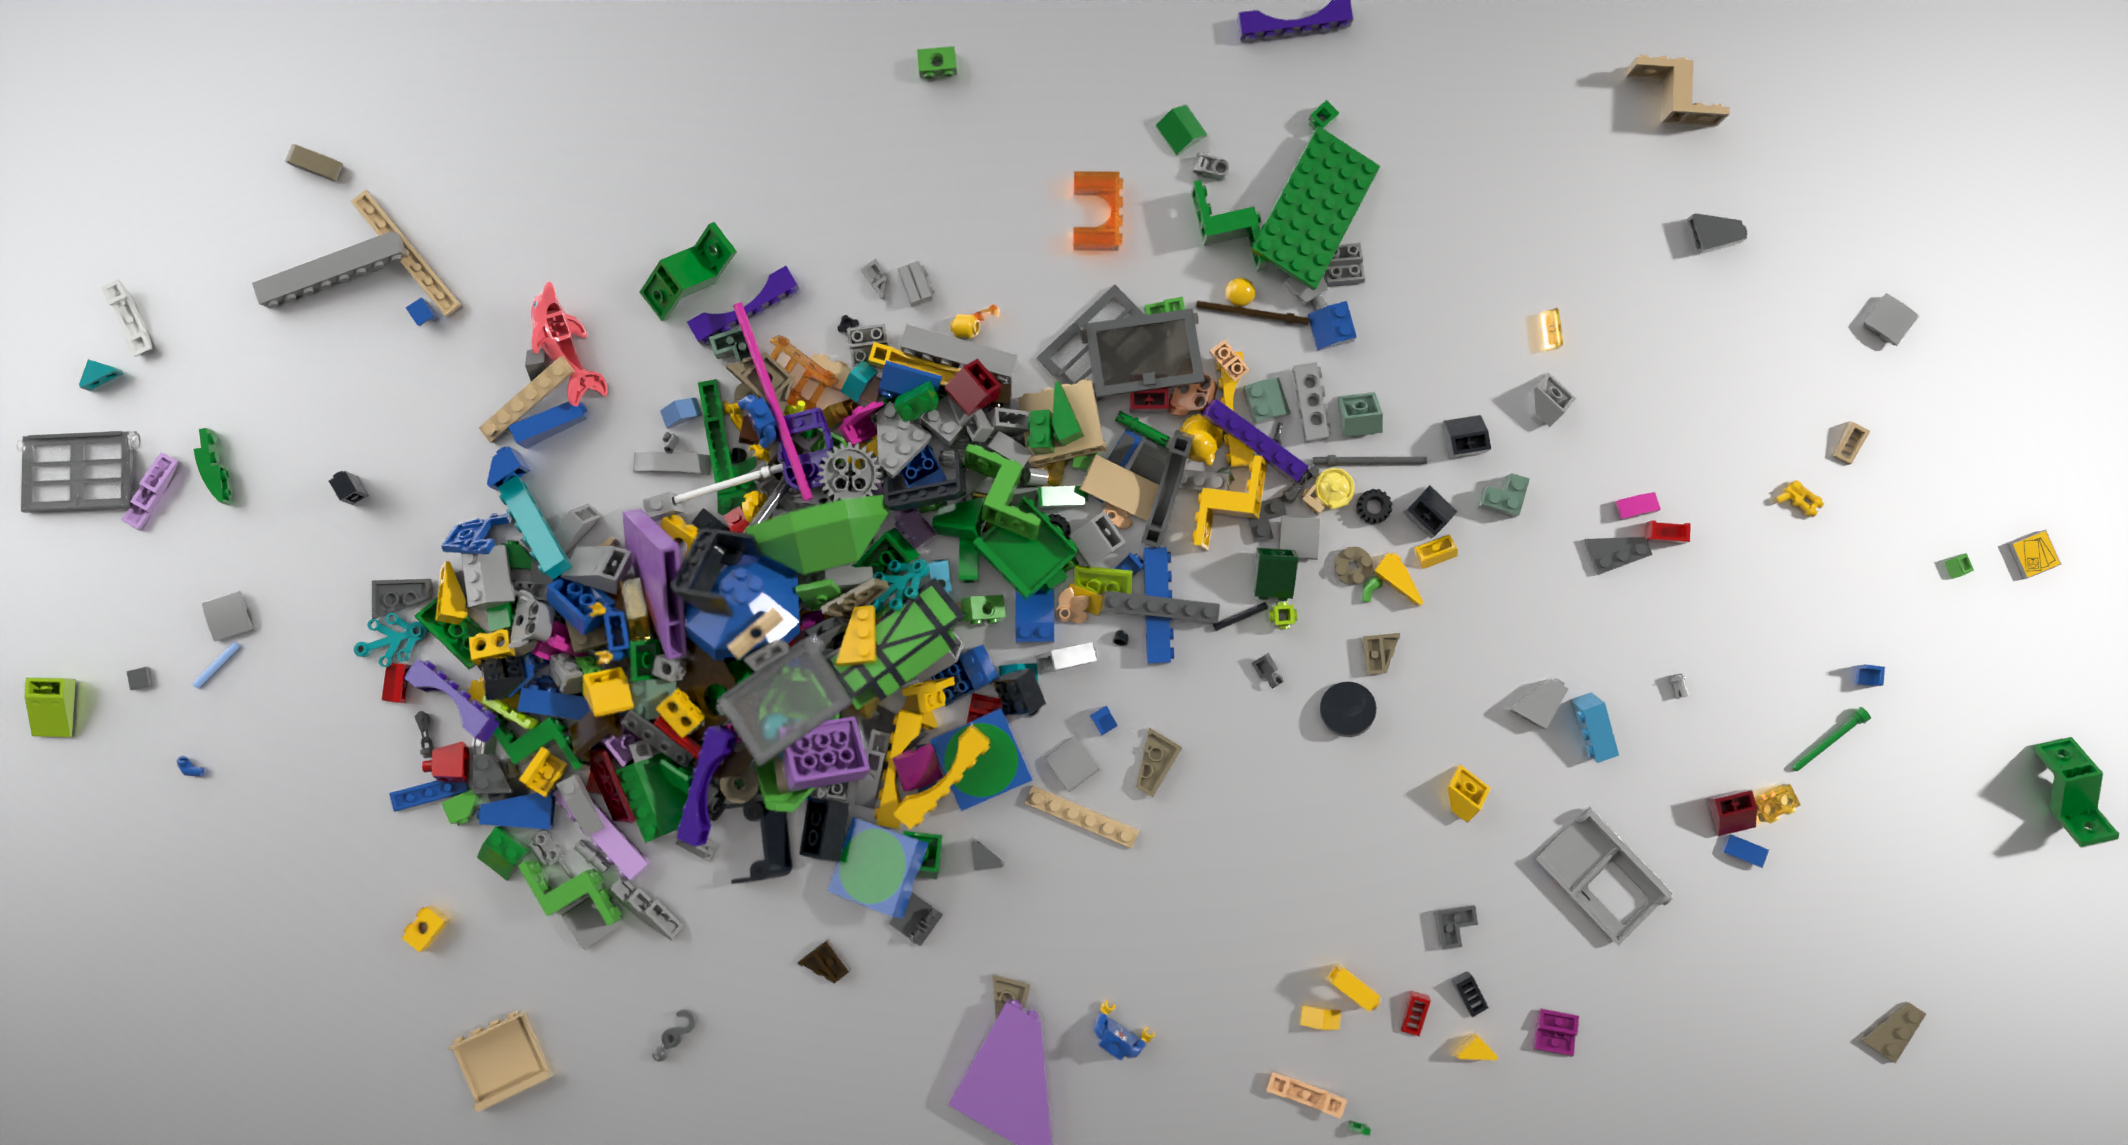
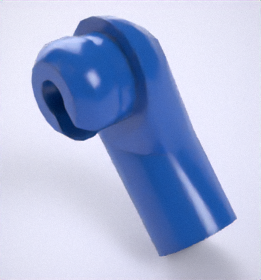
(187, 767)

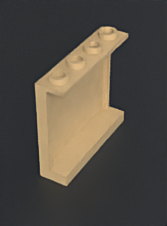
(1085, 408)
(501, 1060)

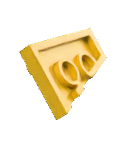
(860, 638)

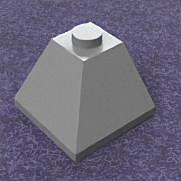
(1551, 400)

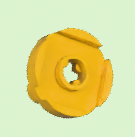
(753, 504)

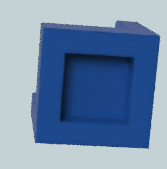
(421, 311)
(1870, 675)
(1103, 720)

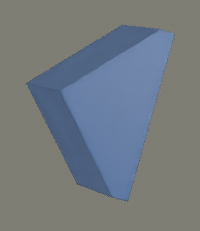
(680, 412)

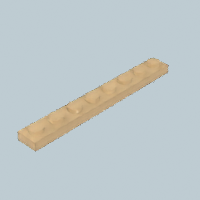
(413, 262)

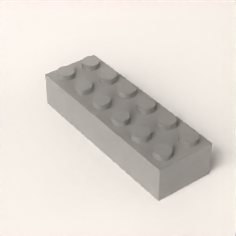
(958, 352)

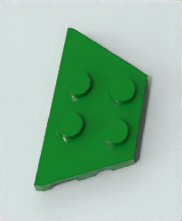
(728, 501)

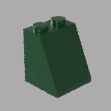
(1275, 573)

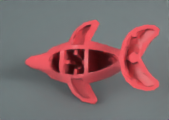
(554, 334)

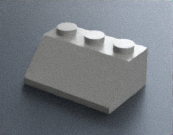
(488, 578)

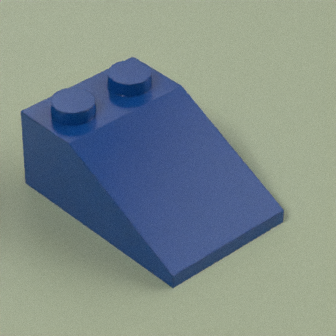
(1035, 618)

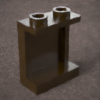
(591, 730)

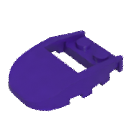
(810, 462)

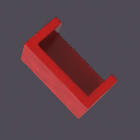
(1667, 532)

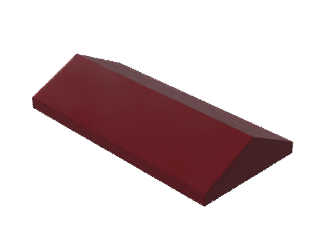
(610, 786)

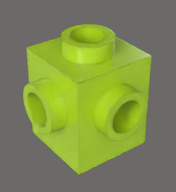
(1290, 615)

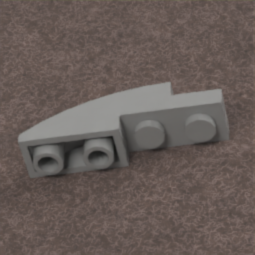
(876, 756)

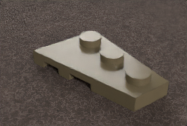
(857, 597)

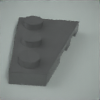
(1616, 552)
(395, 595)

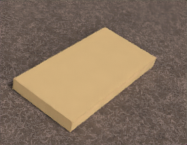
(1119, 487)

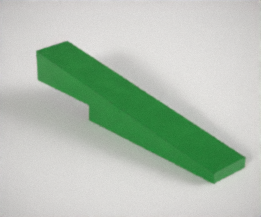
(716, 432)

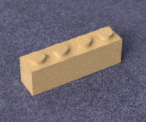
(841, 373)

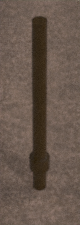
(1288, 318)

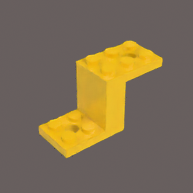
(1229, 503)

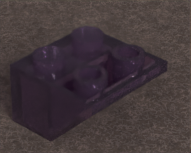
(916, 527)

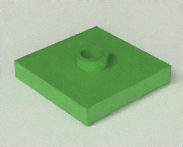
(818, 593)

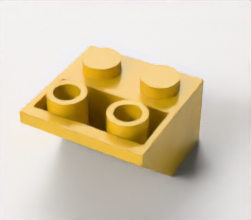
(607, 691)

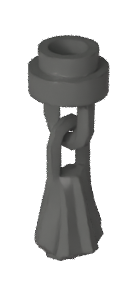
(1291, 493)
(422, 722)

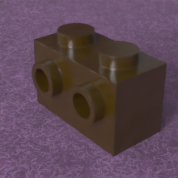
(1004, 397)

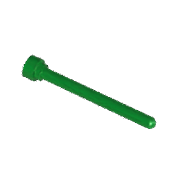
(1860, 716)

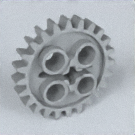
(867, 474)

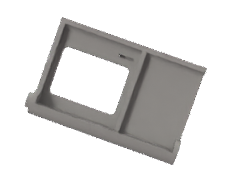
(1583, 854)

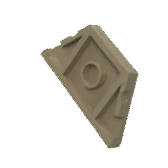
(779, 377)

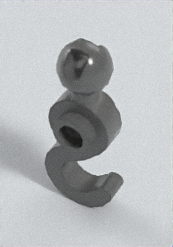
(673, 1036)

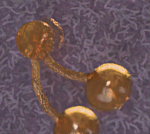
(993, 309)

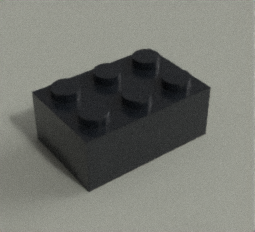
(824, 829)

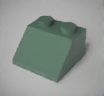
(1266, 400)
(1360, 414)
(649, 694)

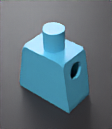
(941, 570)

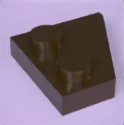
(826, 962)

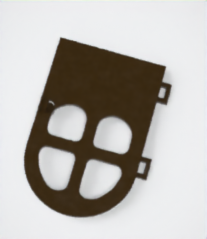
(700, 674)

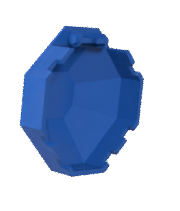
(750, 591)

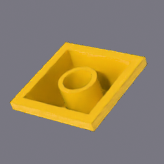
(1466, 793)

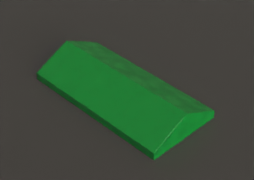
(452, 636)

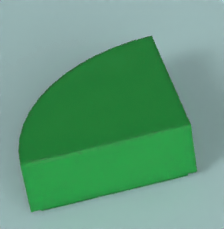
(1359, 1128)

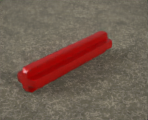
(686, 742)

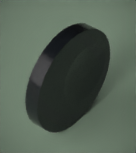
(1348, 709)

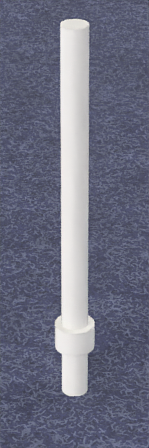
(764, 472)

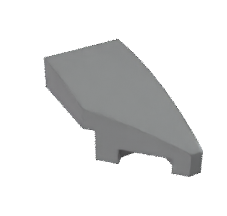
(876, 276)

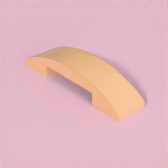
(1306, 1094)

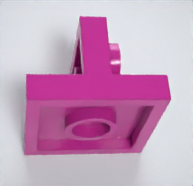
(557, 643)

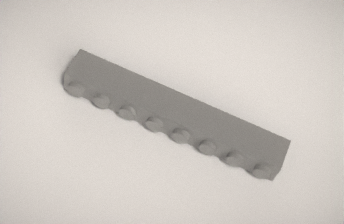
(329, 269)

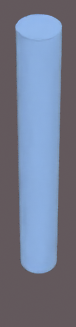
(216, 665)

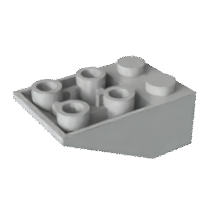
(599, 567)

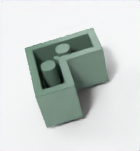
(730, 343)
(1506, 501)

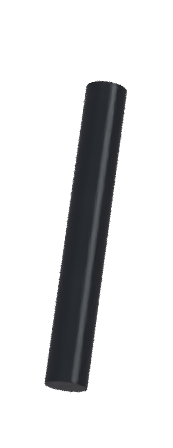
(1240, 616)

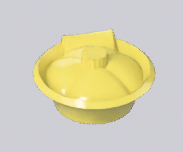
(1334, 488)

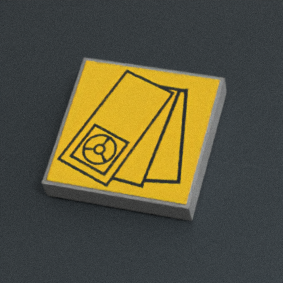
(2034, 554)

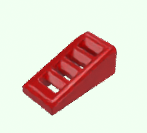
(1415, 996)

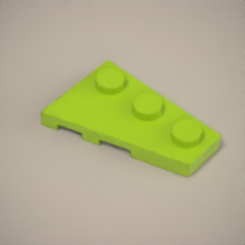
(1103, 579)
(511, 713)

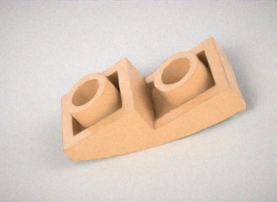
(1229, 360)

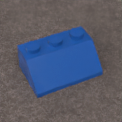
(899, 379)
(572, 602)

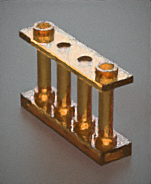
(826, 376)

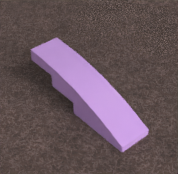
(151, 490)

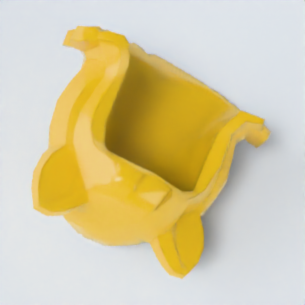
(1206, 439)

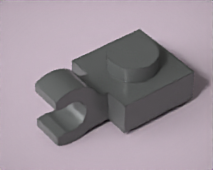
(1266, 668)

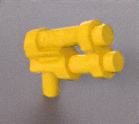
(1796, 493)

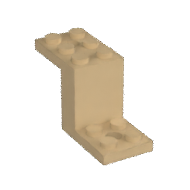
(1677, 90)

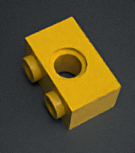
(435, 922)

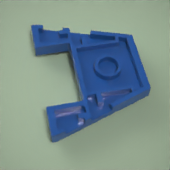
(469, 535)

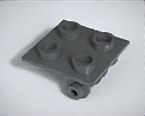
(917, 921)

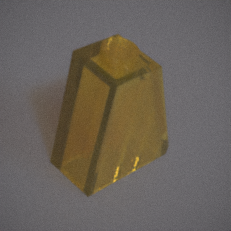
(635, 609)

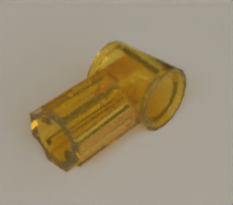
(1055, 472)

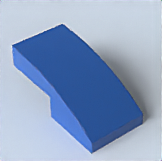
(1746, 851)

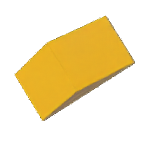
(1320, 1017)
(1475, 1049)

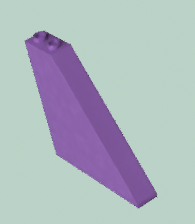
(657, 564)
(1009, 1079)

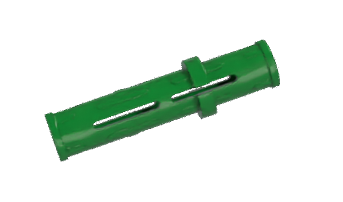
(1141, 428)

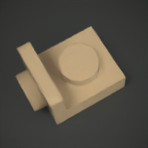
(1312, 503)

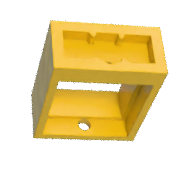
(1354, 988)

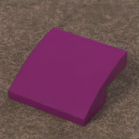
(917, 768)
(1556, 1032)

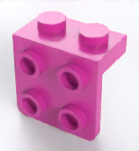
(859, 426)

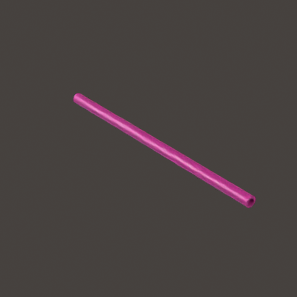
(773, 402)

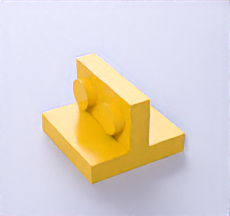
(929, 693)
(543, 772)

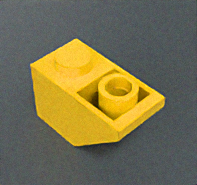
(929, 719)

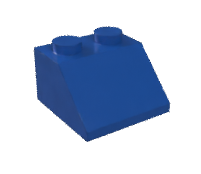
(1332, 326)
(505, 466)

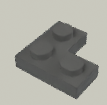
(1269, 510)
(1449, 922)

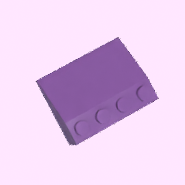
(826, 756)

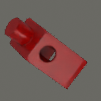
(449, 763)

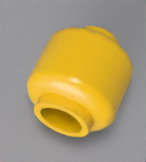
(965, 326)

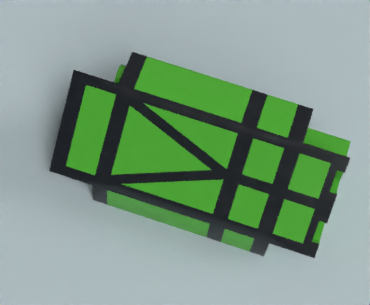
(904, 644)

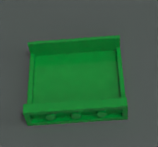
(1025, 562)

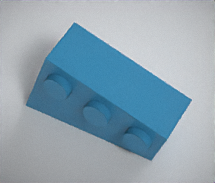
(1595, 727)

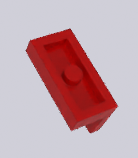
(395, 684)

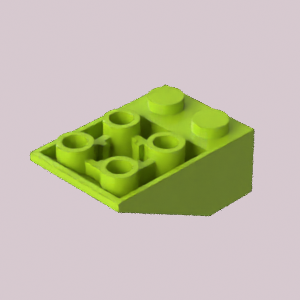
(50, 706)

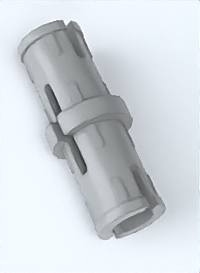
(592, 856)

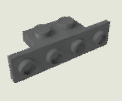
(656, 737)

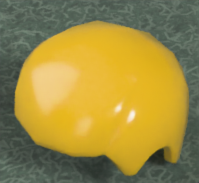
(1240, 291)

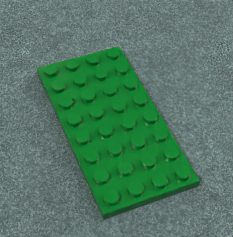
(1315, 208)

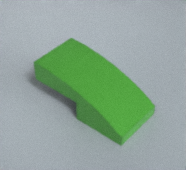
(1167, 305)

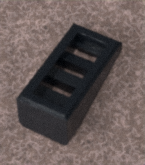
(1463, 983)

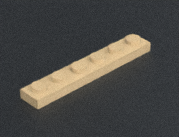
(527, 399)
(1082, 816)

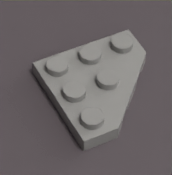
(898, 440)

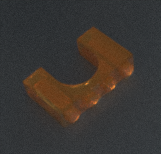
(1106, 186)

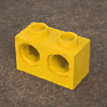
(491, 650)
(677, 715)

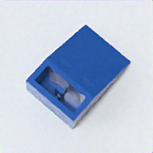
(923, 469)
(971, 673)

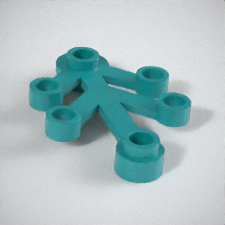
(916, 571)
(393, 639)

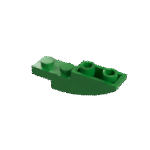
(213, 474)

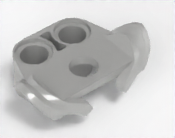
(536, 622)

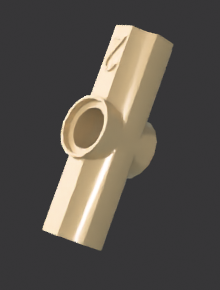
(745, 641)

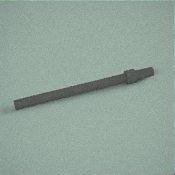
(1332, 460)

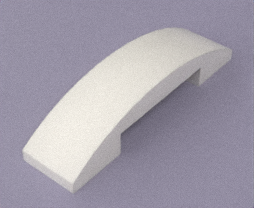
(128, 316)

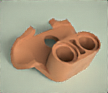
(1182, 404)

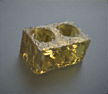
(1774, 798)

